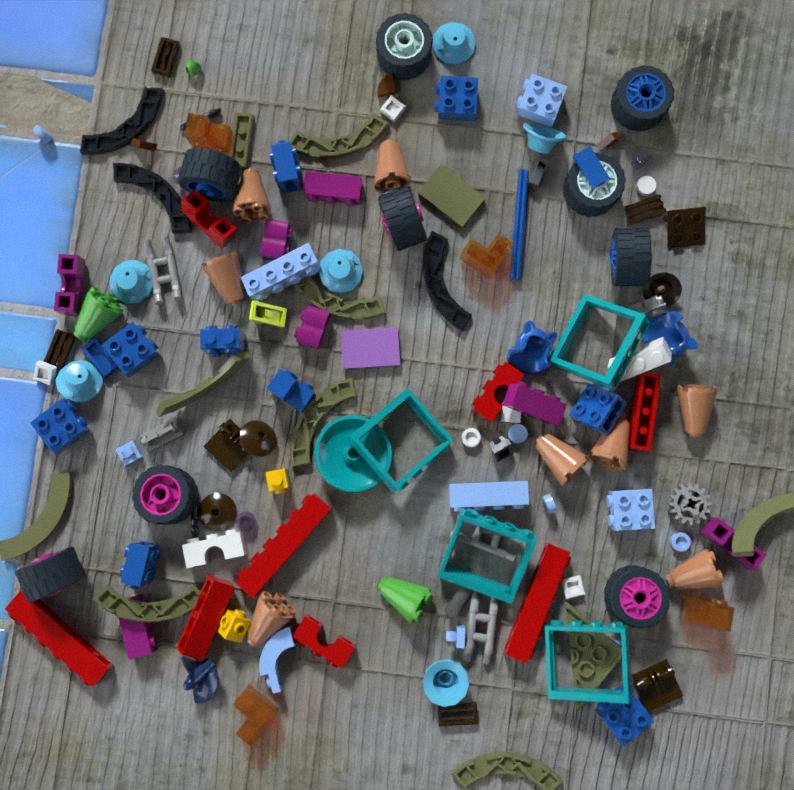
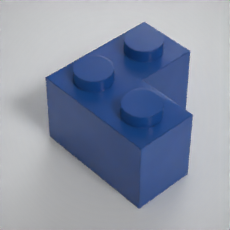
(290, 390)

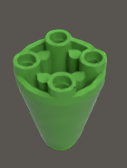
(96, 313)
(406, 597)

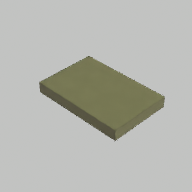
(451, 196)

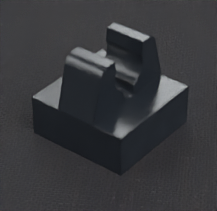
(502, 449)

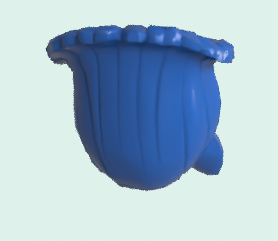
(674, 333)
(531, 350)

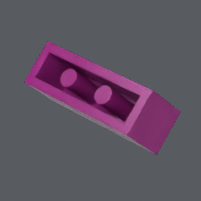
(332, 188)
(534, 403)
(138, 635)

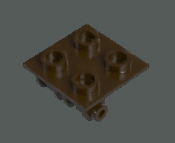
(685, 227)
(226, 445)
(657, 685)

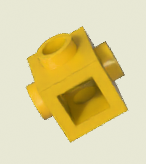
(234, 625)

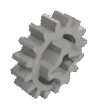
(693, 511)

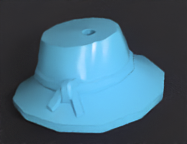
(450, 50)
(542, 138)
(341, 276)
(133, 287)
(77, 388)
(445, 688)

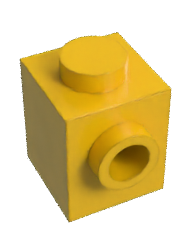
(278, 480)

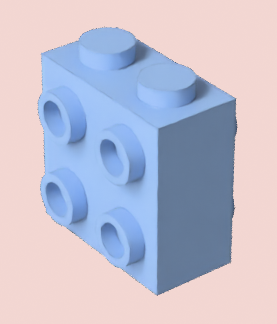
(540, 100)
(630, 509)

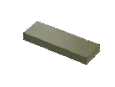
(241, 138)

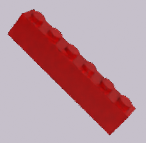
(285, 543)
(536, 603)
(59, 638)

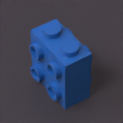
(457, 98)
(286, 166)
(222, 341)
(131, 349)
(598, 409)
(60, 426)
(139, 564)
(624, 720)

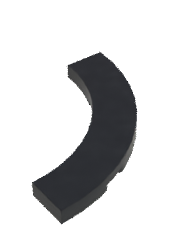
(131, 128)
(158, 187)
(436, 286)

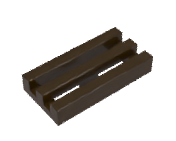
(176, 44)
(660, 204)
(53, 345)
(457, 714)

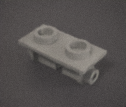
(653, 307)
(161, 434)

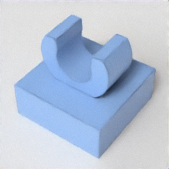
(129, 453)
(458, 636)

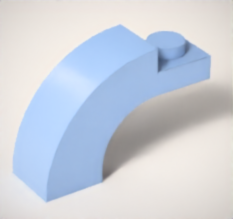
(270, 654)

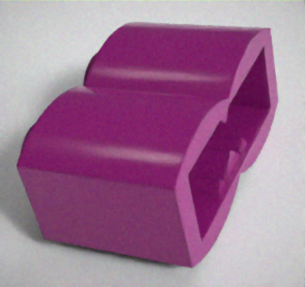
(275, 239)
(312, 327)

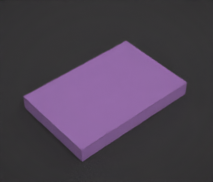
(370, 348)

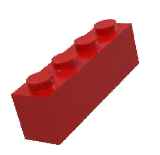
(643, 411)
(205, 618)

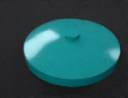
(341, 463)

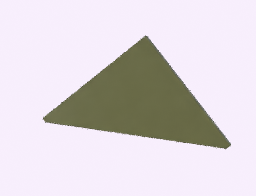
(591, 654)

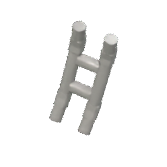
(153, 263)
(492, 548)
(472, 636)

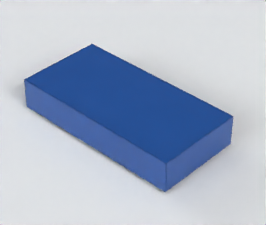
(591, 167)
(100, 357)

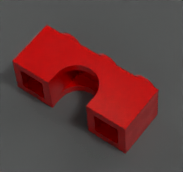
(197, 209)
(486, 405)
(336, 652)

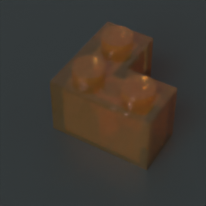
(204, 134)
(486, 260)
(712, 612)
(258, 712)

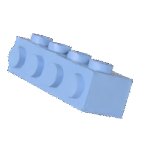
(281, 273)
(489, 494)

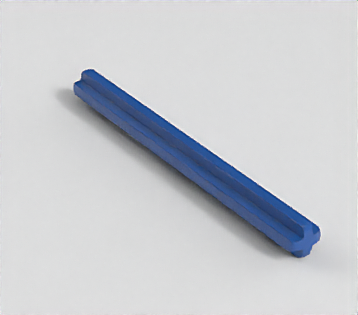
(519, 224)

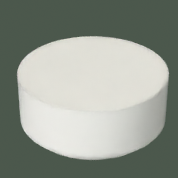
(646, 185)
(471, 437)

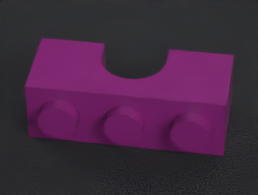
(71, 270)
(722, 536)

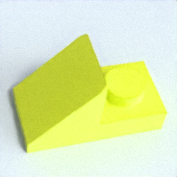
(267, 314)

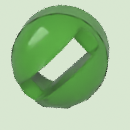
(192, 67)

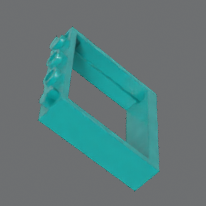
(624, 354)
(424, 415)
(479, 583)
(586, 694)

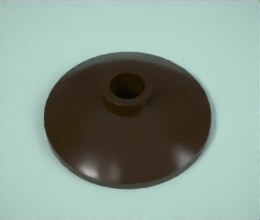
(671, 291)
(253, 443)
(226, 508)

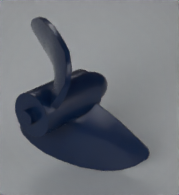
(201, 678)

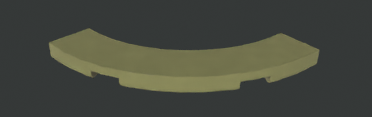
(342, 145)
(338, 306)
(209, 384)
(313, 414)
(757, 519)
(47, 521)
(147, 611)
(506, 763)

